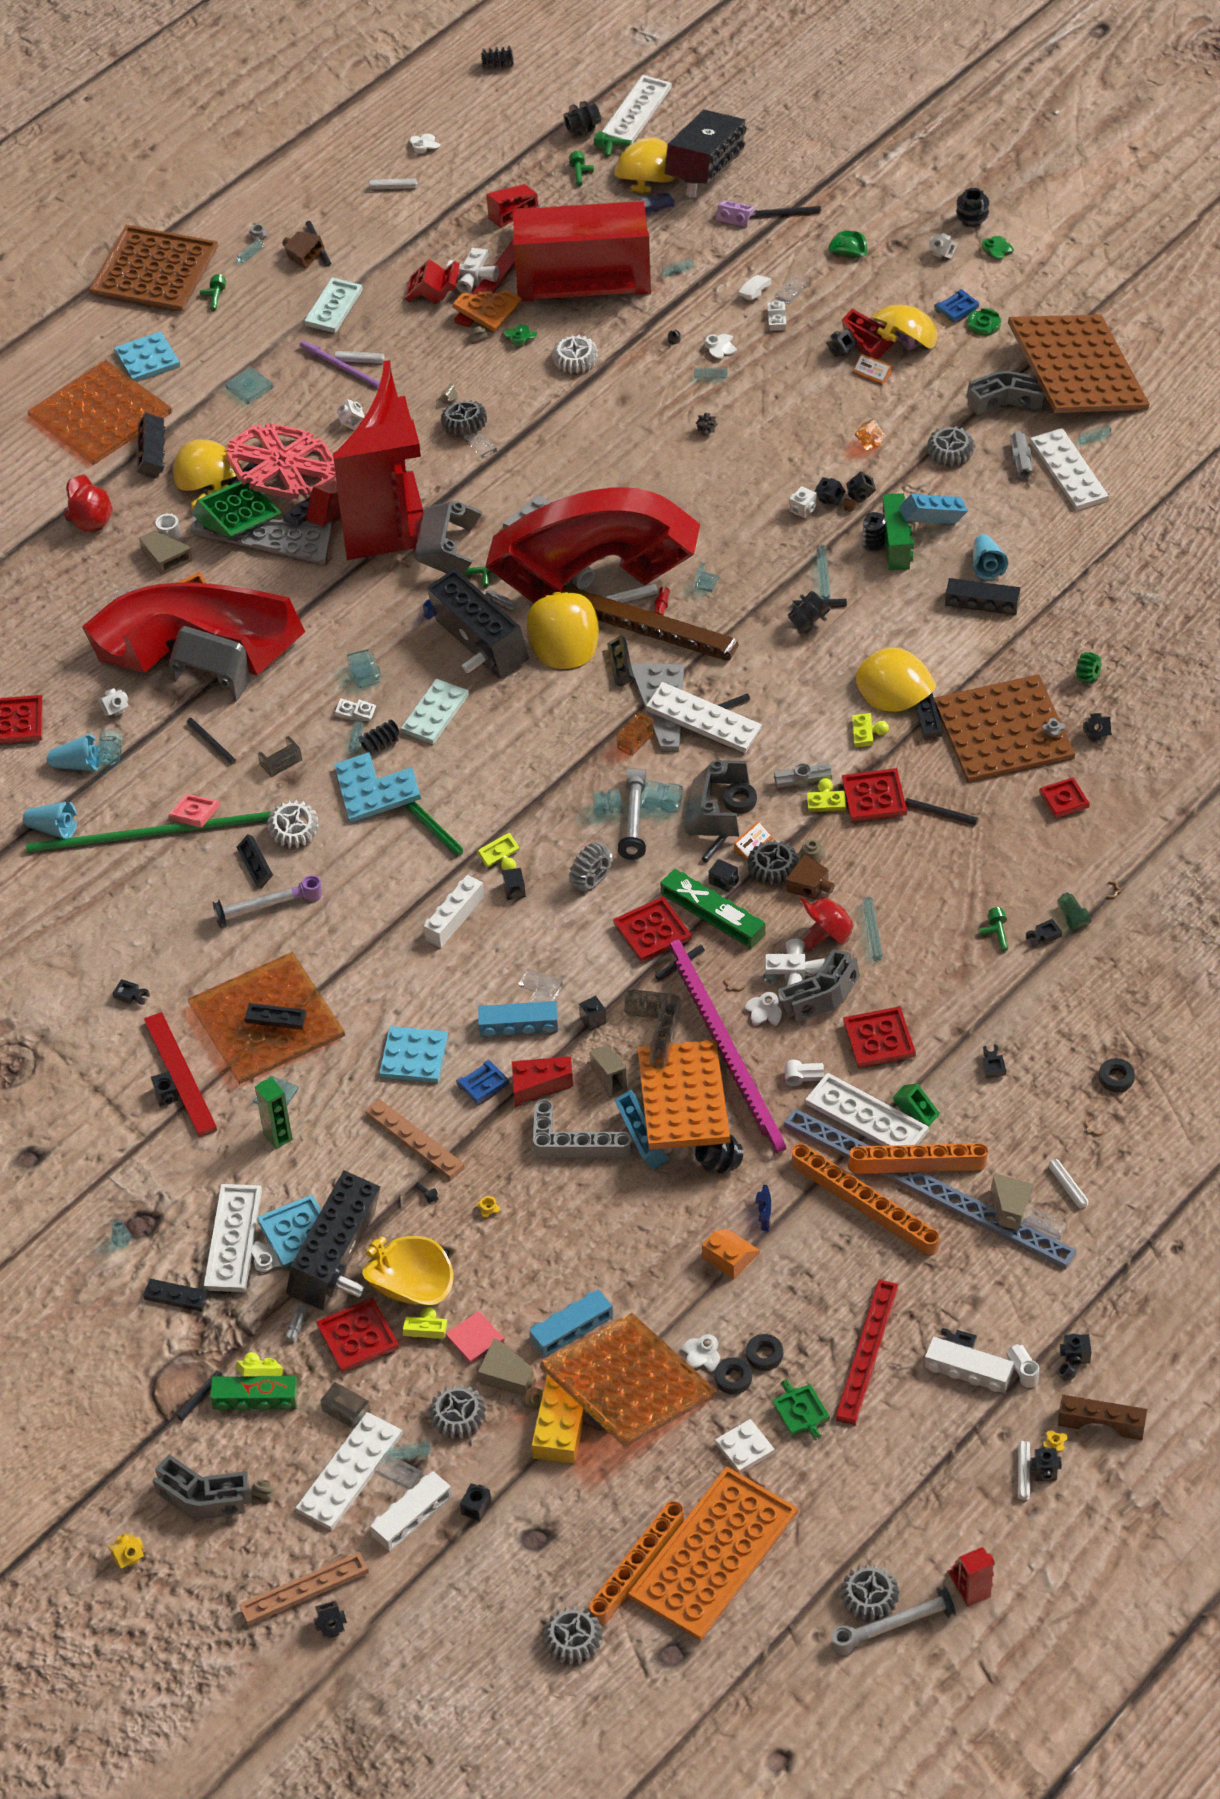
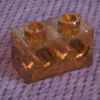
(635, 733)

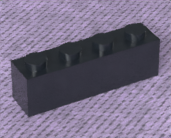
(150, 445)
(982, 596)

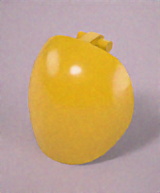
(643, 162)
(908, 321)
(200, 465)
(563, 630)
(894, 679)
(409, 1270)

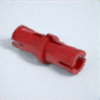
(661, 601)

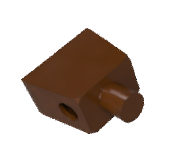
(303, 248)
(809, 879)

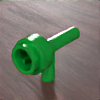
(602, 141)
(577, 160)
(217, 284)
(481, 570)
(996, 918)

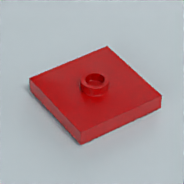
(1064, 797)

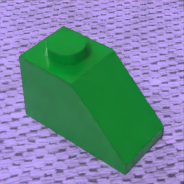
(916, 1104)

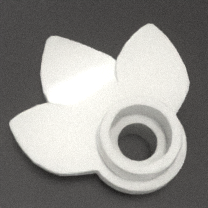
(423, 143)
(720, 345)
(762, 1011)
(264, 1253)
(700, 1355)

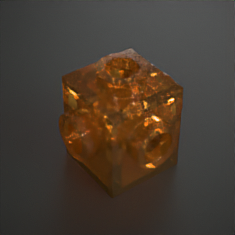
(870, 434)

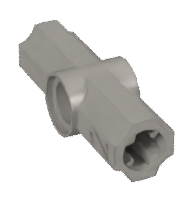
(1021, 455)
(802, 775)

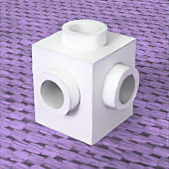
(942, 245)
(350, 414)
(802, 502)
(108, 705)

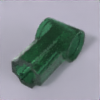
(1075, 915)

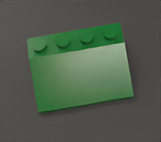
(234, 509)

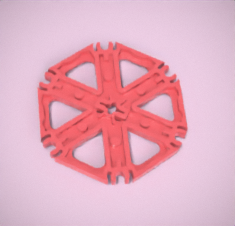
(290, 463)

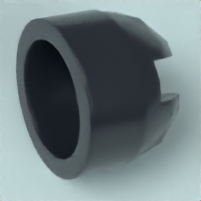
(677, 339)
(1067, 1371)

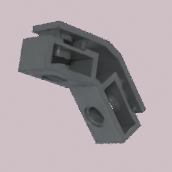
(1004, 389)
(822, 991)
(201, 1495)

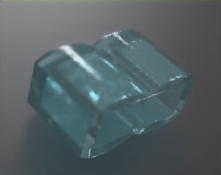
(363, 668)
(662, 796)

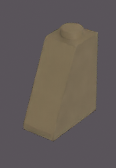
(164, 551)
(609, 1070)
(1010, 1200)
(505, 1370)

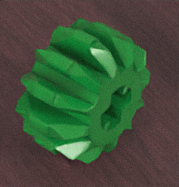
(1088, 667)

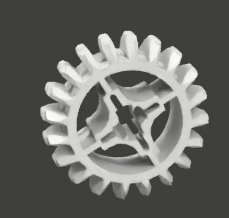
(574, 354)
(290, 814)

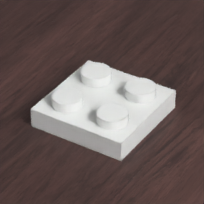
(744, 1446)

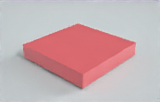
(194, 810)
(473, 1337)

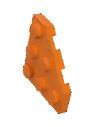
(488, 307)

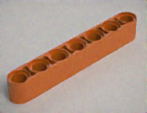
(917, 1158)
(639, 1553)

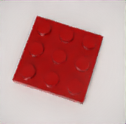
(21, 719)
(874, 795)
(651, 929)
(879, 1037)
(357, 1335)

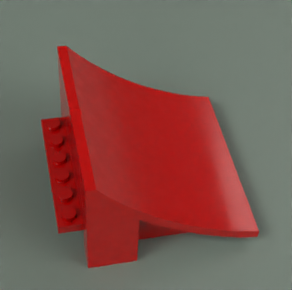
(581, 250)
(374, 490)

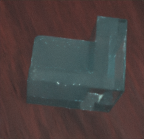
(704, 580)

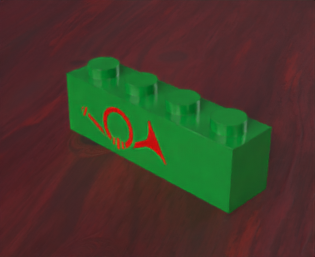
(273, 1112)
(254, 1392)

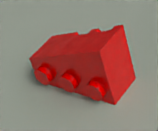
(502, 202)
(865, 334)
(323, 504)
(540, 1077)
(973, 1575)

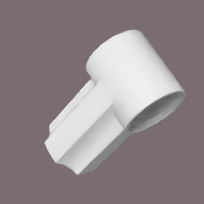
(798, 1073)
(1024, 1366)

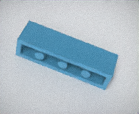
(933, 509)
(518, 1018)
(634, 1117)
(571, 1323)

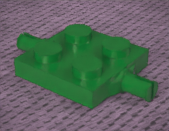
(800, 1410)

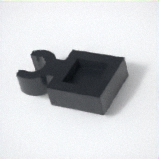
(1045, 931)
(127, 991)
(993, 1064)
(960, 1337)

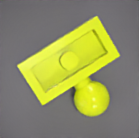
(864, 729)
(826, 799)
(499, 851)
(425, 1325)
(254, 1366)

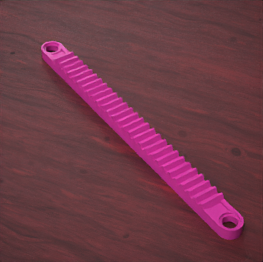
(726, 1047)

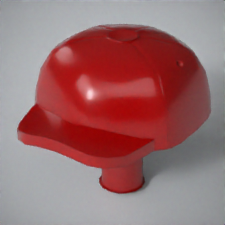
(87, 504)
(829, 920)

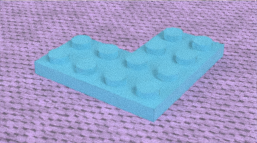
(369, 796)

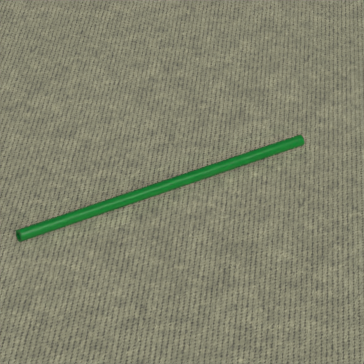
(145, 832)

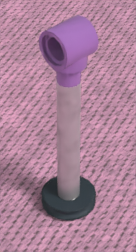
(309, 889)

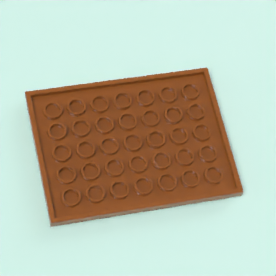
(1078, 363)

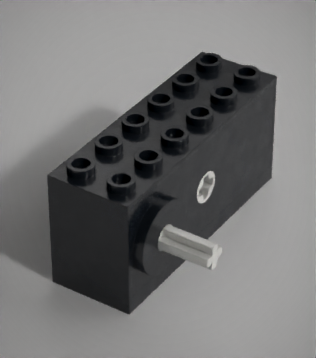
(704, 148)
(477, 624)
(332, 1241)

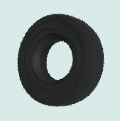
(740, 788)
(1116, 1085)
(764, 1363)
(733, 1364)

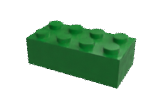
(897, 533)

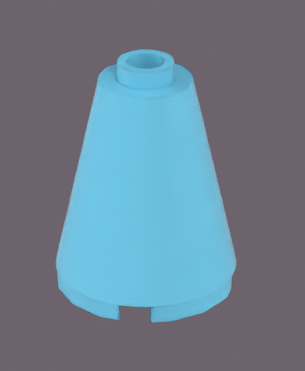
(988, 558)
(75, 755)
(52, 819)

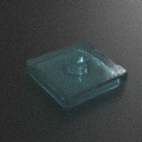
(249, 385)

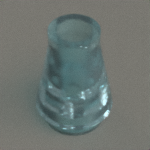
(120, 1235)

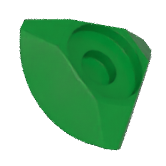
(849, 244)

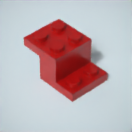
(432, 281)

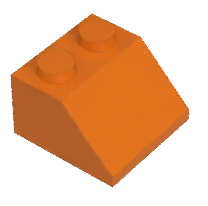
(728, 1252)

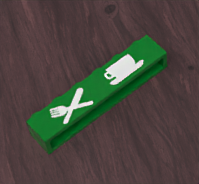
(713, 908)

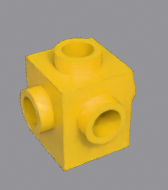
(126, 1550)

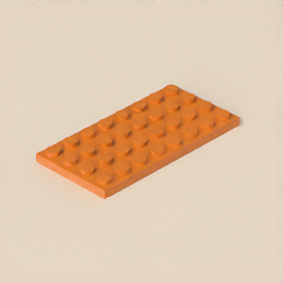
(684, 1098)
(713, 1553)

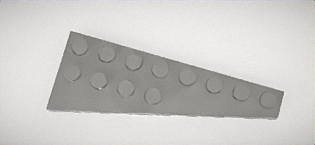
(303, 542)

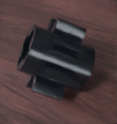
(701, 423)

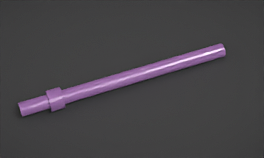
(315, 351)

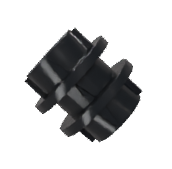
(584, 117)
(972, 207)
(808, 612)
(720, 1157)

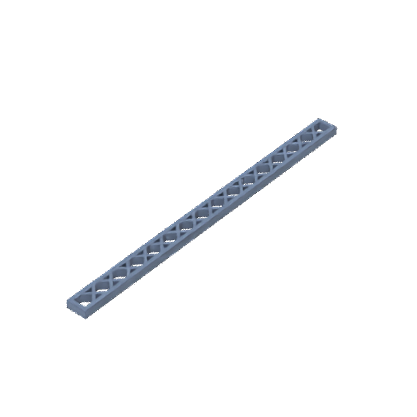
(941, 1199)

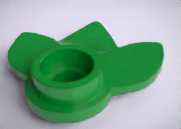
(997, 246)
(519, 334)

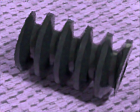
(497, 57)
(873, 531)
(379, 736)

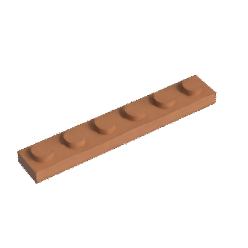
(415, 1139)
(303, 1588)

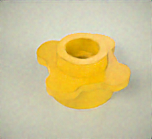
(488, 1202)
(1051, 1436)

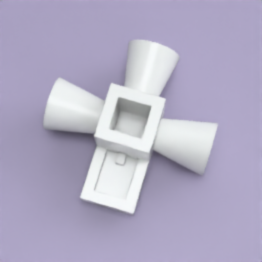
(473, 270)
(793, 963)

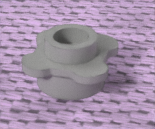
(258, 231)
(1053, 727)

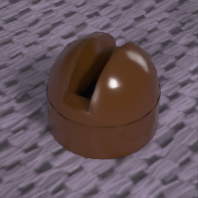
(849, 505)

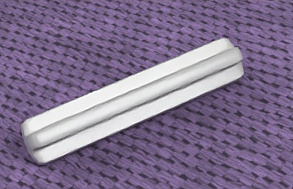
(393, 183)
(363, 357)
(634, 594)
(1068, 1183)
(1023, 1470)

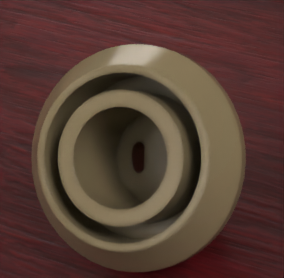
(813, 850)

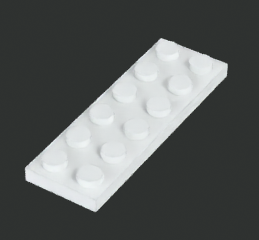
(637, 108)
(1069, 469)
(703, 717)
(865, 1113)
(233, 1238)
(348, 1471)

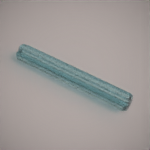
(823, 572)
(872, 928)

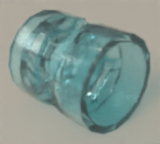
(109, 746)
(607, 801)

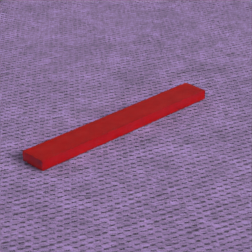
(505, 264)
(181, 1074)
(867, 1352)

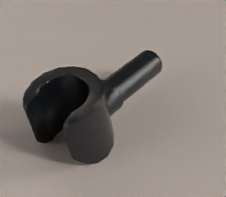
(430, 1195)

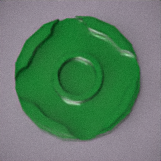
(984, 322)

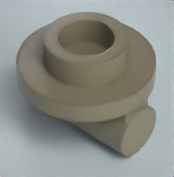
(478, 334)
(449, 395)
(532, 1398)
(262, 1489)

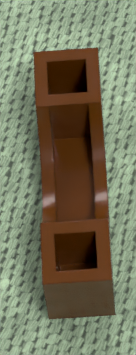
(1125, 1419)

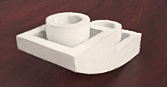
(753, 287)
(776, 315)
(355, 711)

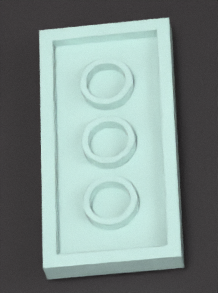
(333, 305)
(434, 711)

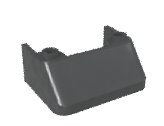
(433, 547)
(212, 655)
(703, 815)

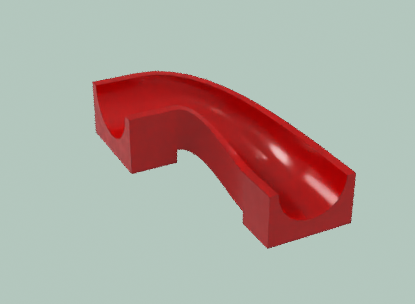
(571, 533)
(138, 624)

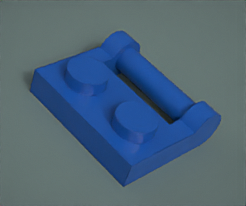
(957, 306)
(485, 1085)

